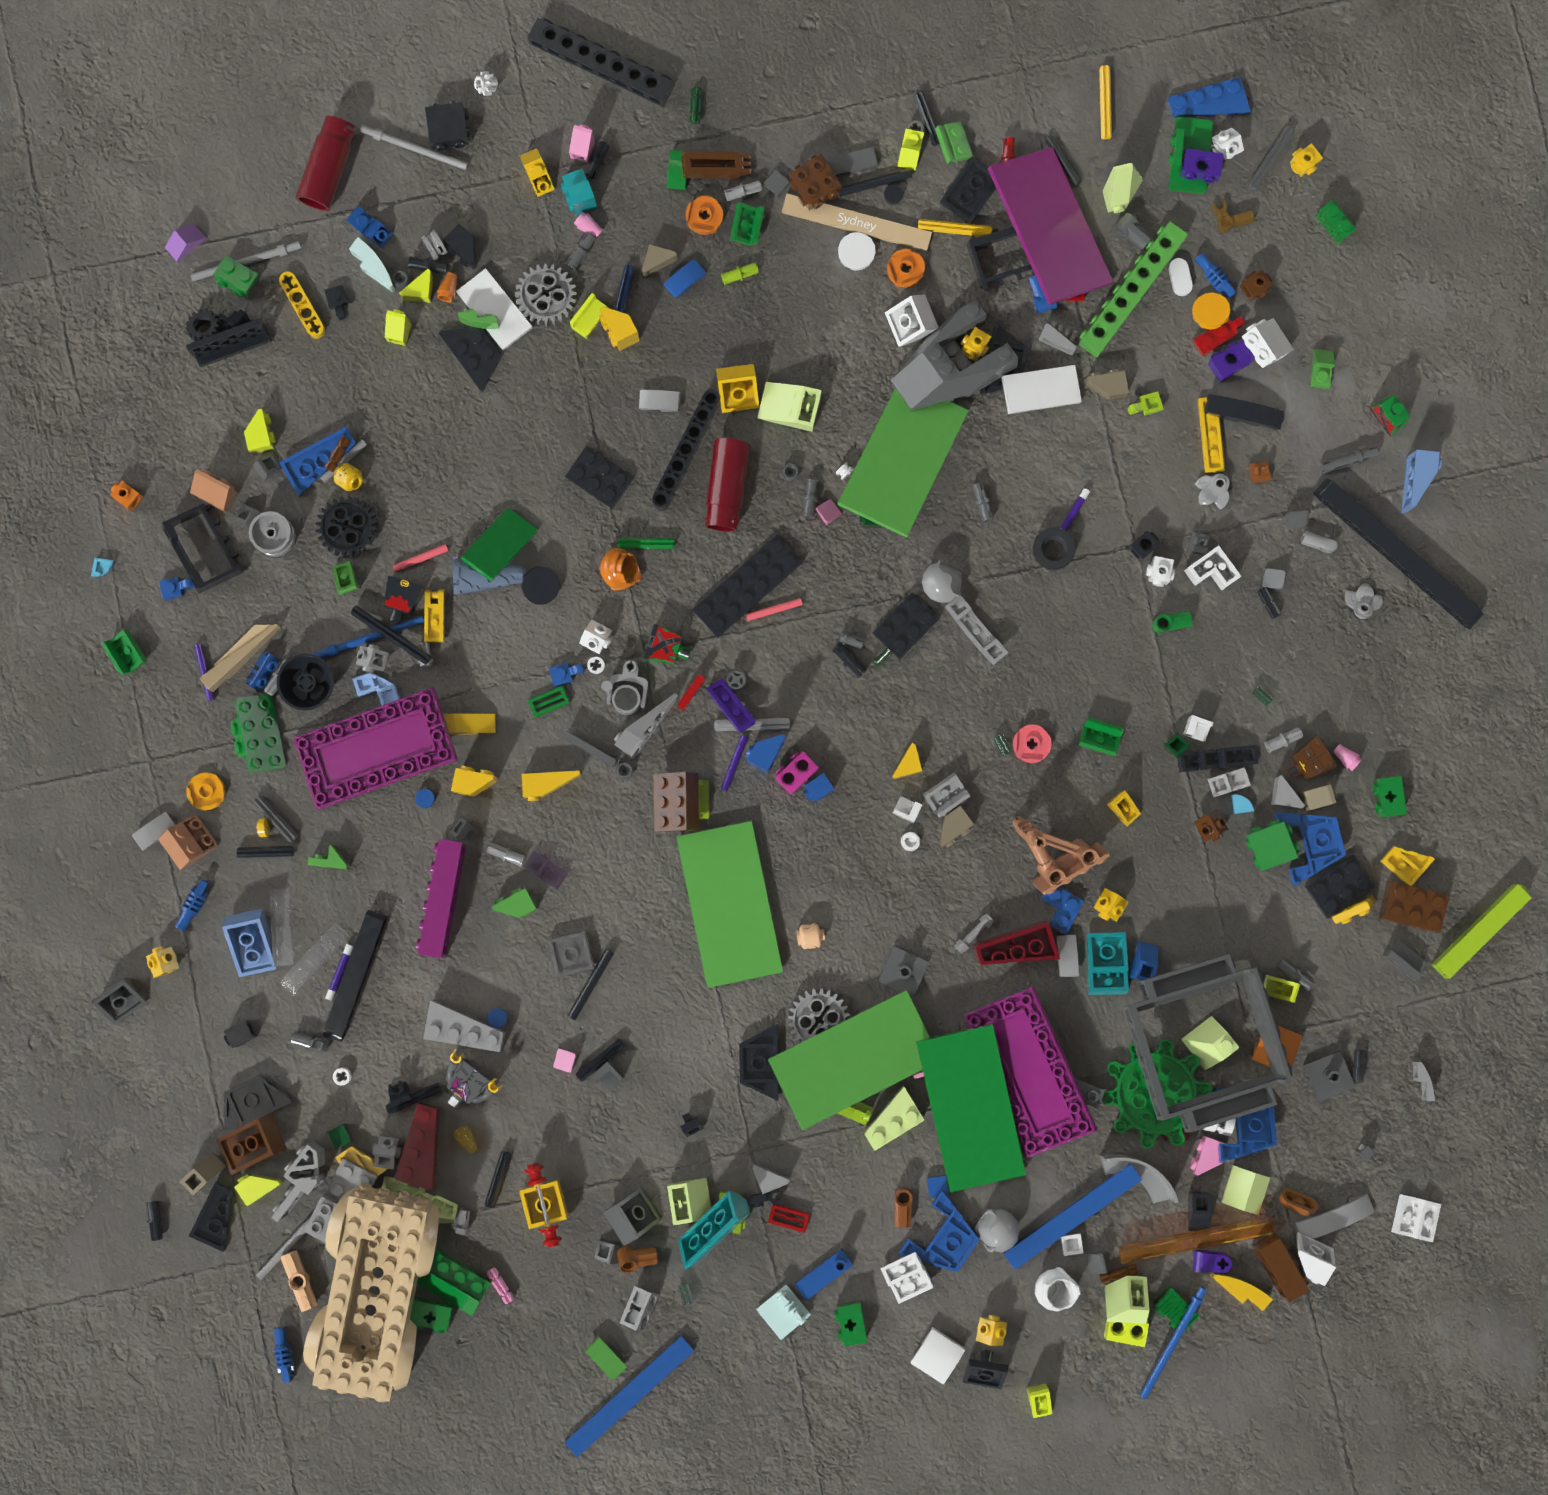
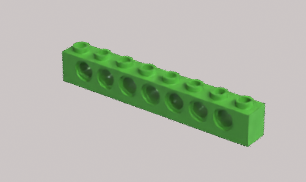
(1175, 238)

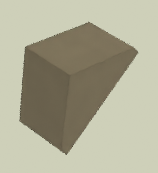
(657, 259)

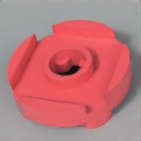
(1040, 737)

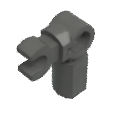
(309, 1041)

